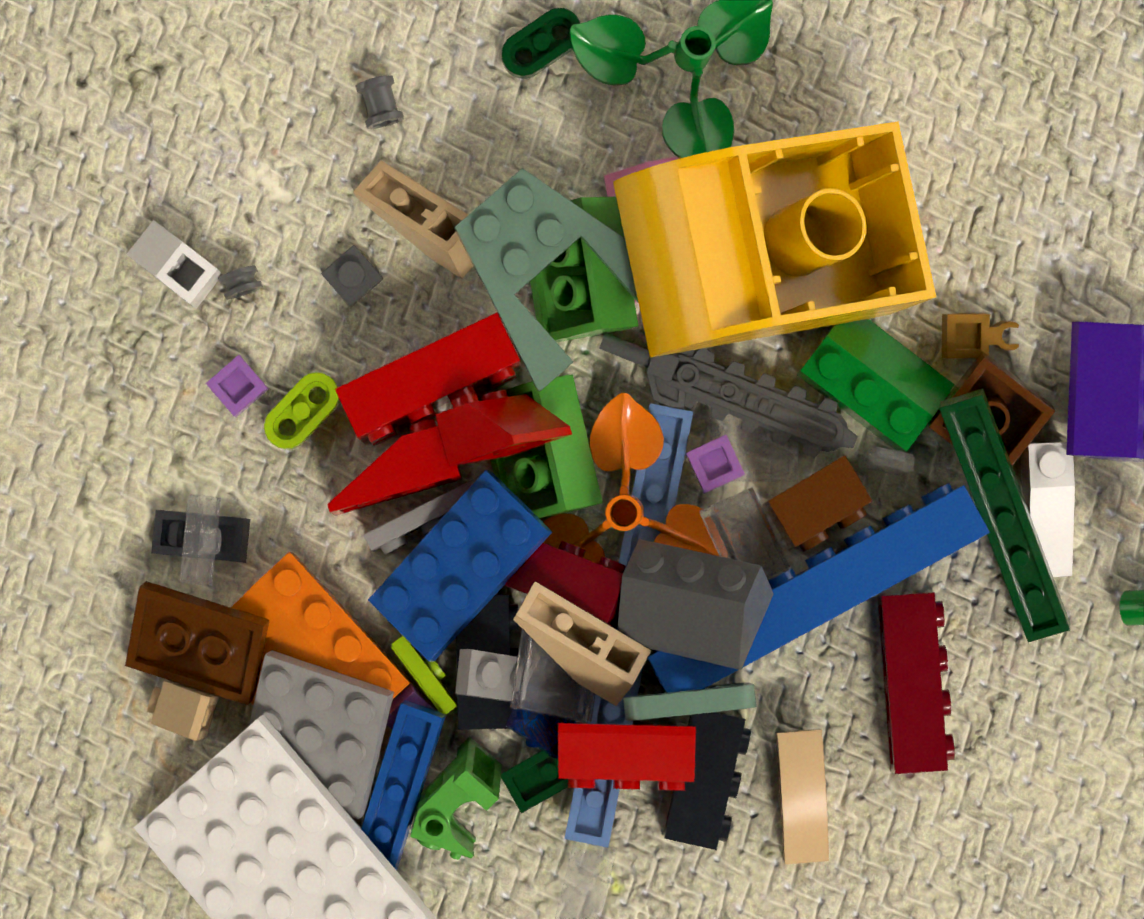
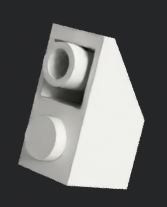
(174, 264)

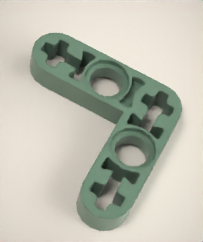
(714, 699)

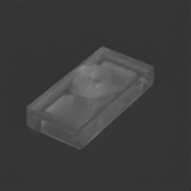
(201, 540)

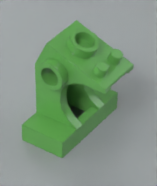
(468, 778)

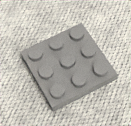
(328, 722)

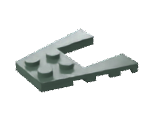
(518, 237)

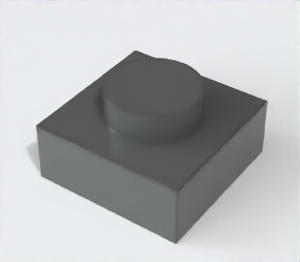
(352, 276)

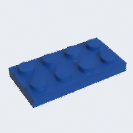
(460, 565)

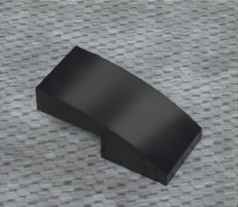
(170, 530)

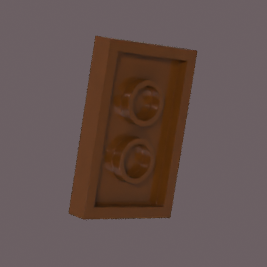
(196, 642)

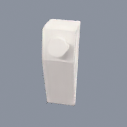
(1050, 499)

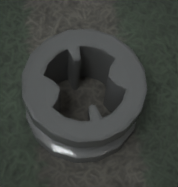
(240, 282)

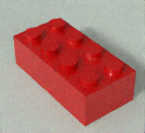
(428, 379)

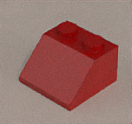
(496, 427)

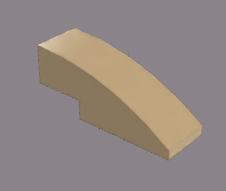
(802, 796)

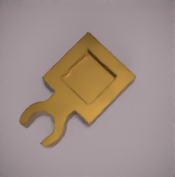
(970, 334)

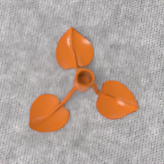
(626, 439)

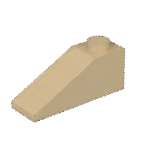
(416, 215)
(582, 644)

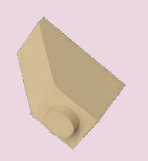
(182, 709)

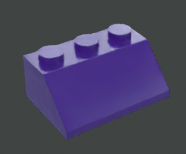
(1106, 392)

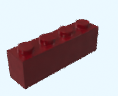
(576, 579)
(913, 683)

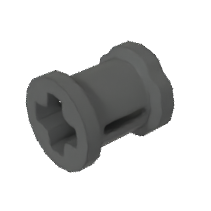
(379, 102)

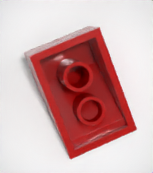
(405, 468)

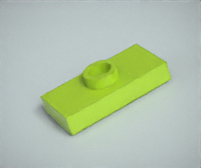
(426, 674)

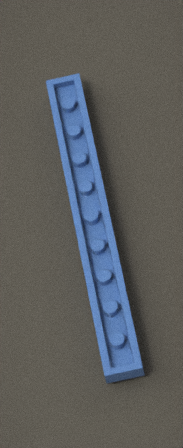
(657, 489)

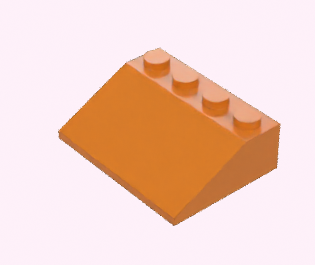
(315, 627)

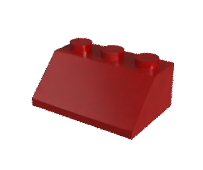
(626, 755)

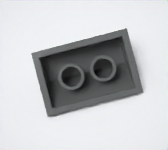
(692, 603)

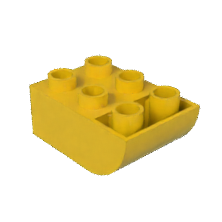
(774, 238)

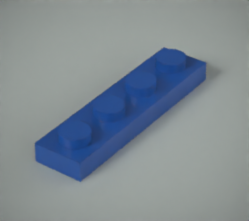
(402, 778)

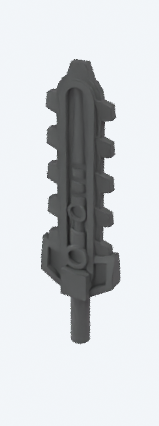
(694, 377)

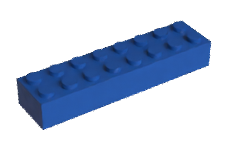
(843, 579)

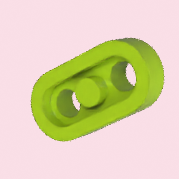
(299, 408)

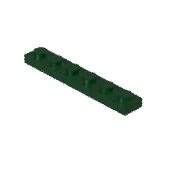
(1005, 515)

